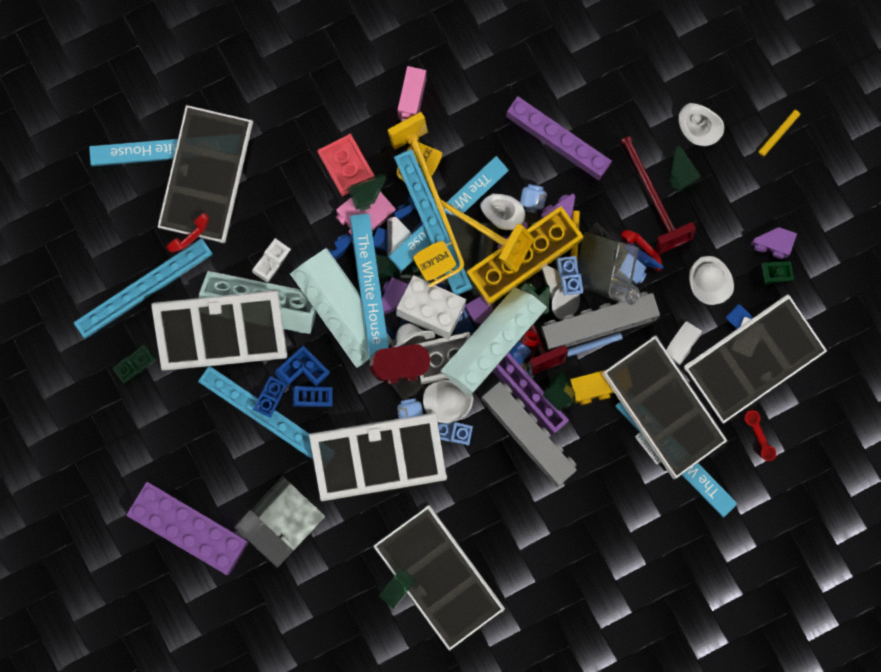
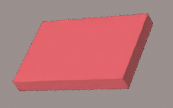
(345, 163)

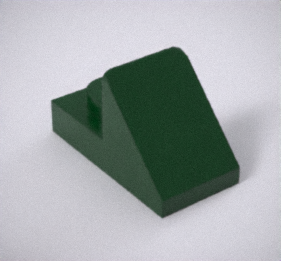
(777, 272)
(541, 294)

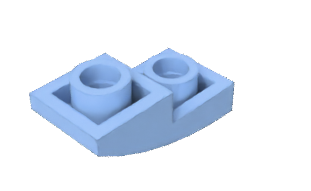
(569, 276)
(455, 432)

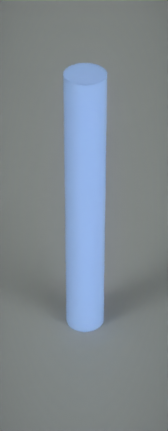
(594, 344)

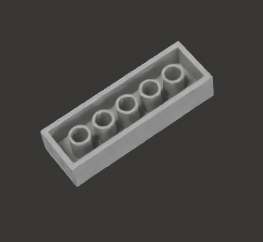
(599, 323)
(528, 434)

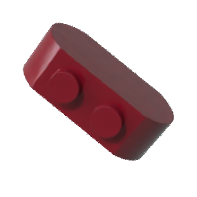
(399, 363)

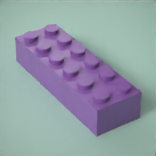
(187, 528)

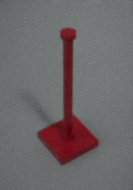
(674, 236)
(546, 359)

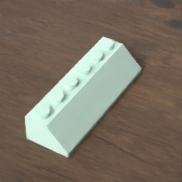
(336, 303)
(295, 307)
(493, 340)

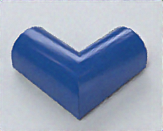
(302, 362)

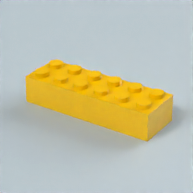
(552, 238)

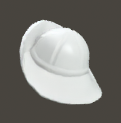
(700, 124)
(503, 211)
(711, 280)
(411, 334)
(446, 401)

